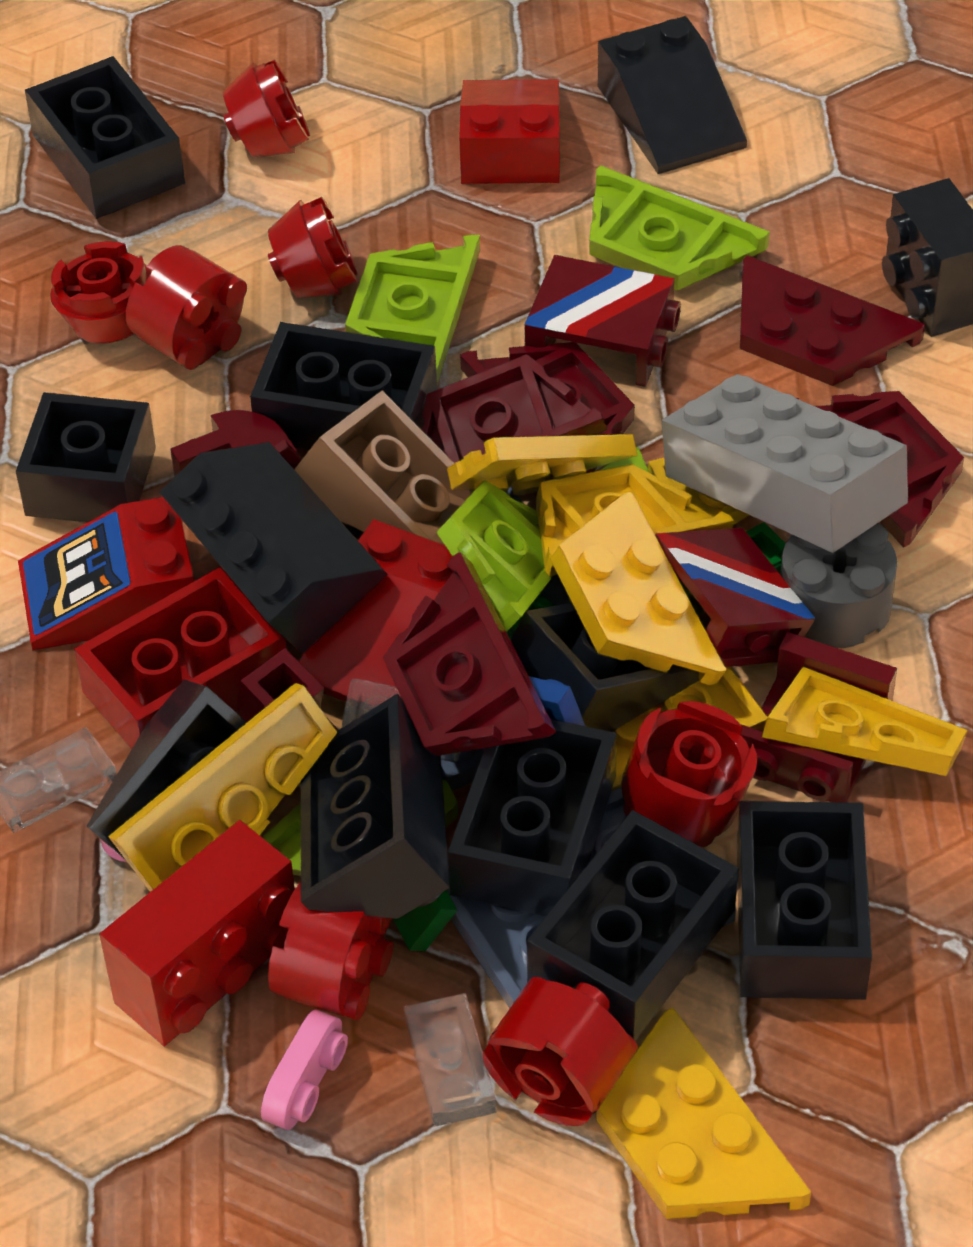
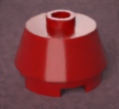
(264, 111)
(311, 251)
(96, 289)

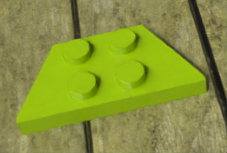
(665, 233)
(414, 294)
(502, 546)

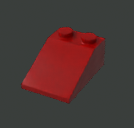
(509, 131)
(365, 633)

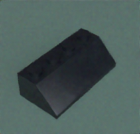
(274, 539)
(374, 819)

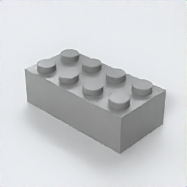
(786, 462)

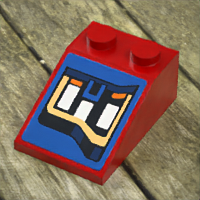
(104, 572)

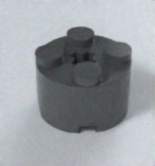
(844, 589)

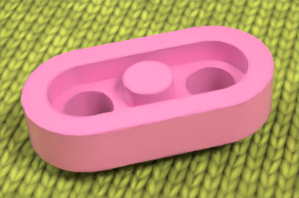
(295, 1083)

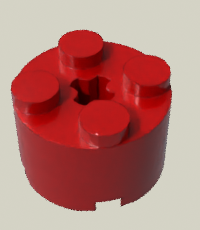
(187, 307)
(689, 771)
(329, 958)
(559, 1050)

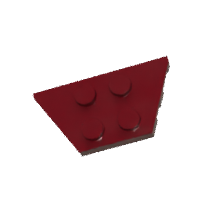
(815, 325)
(577, 371)
(505, 402)
(931, 458)
(463, 671)

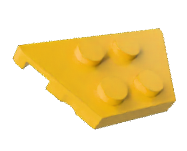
(527, 461)
(574, 500)
(632, 594)
(692, 1132)

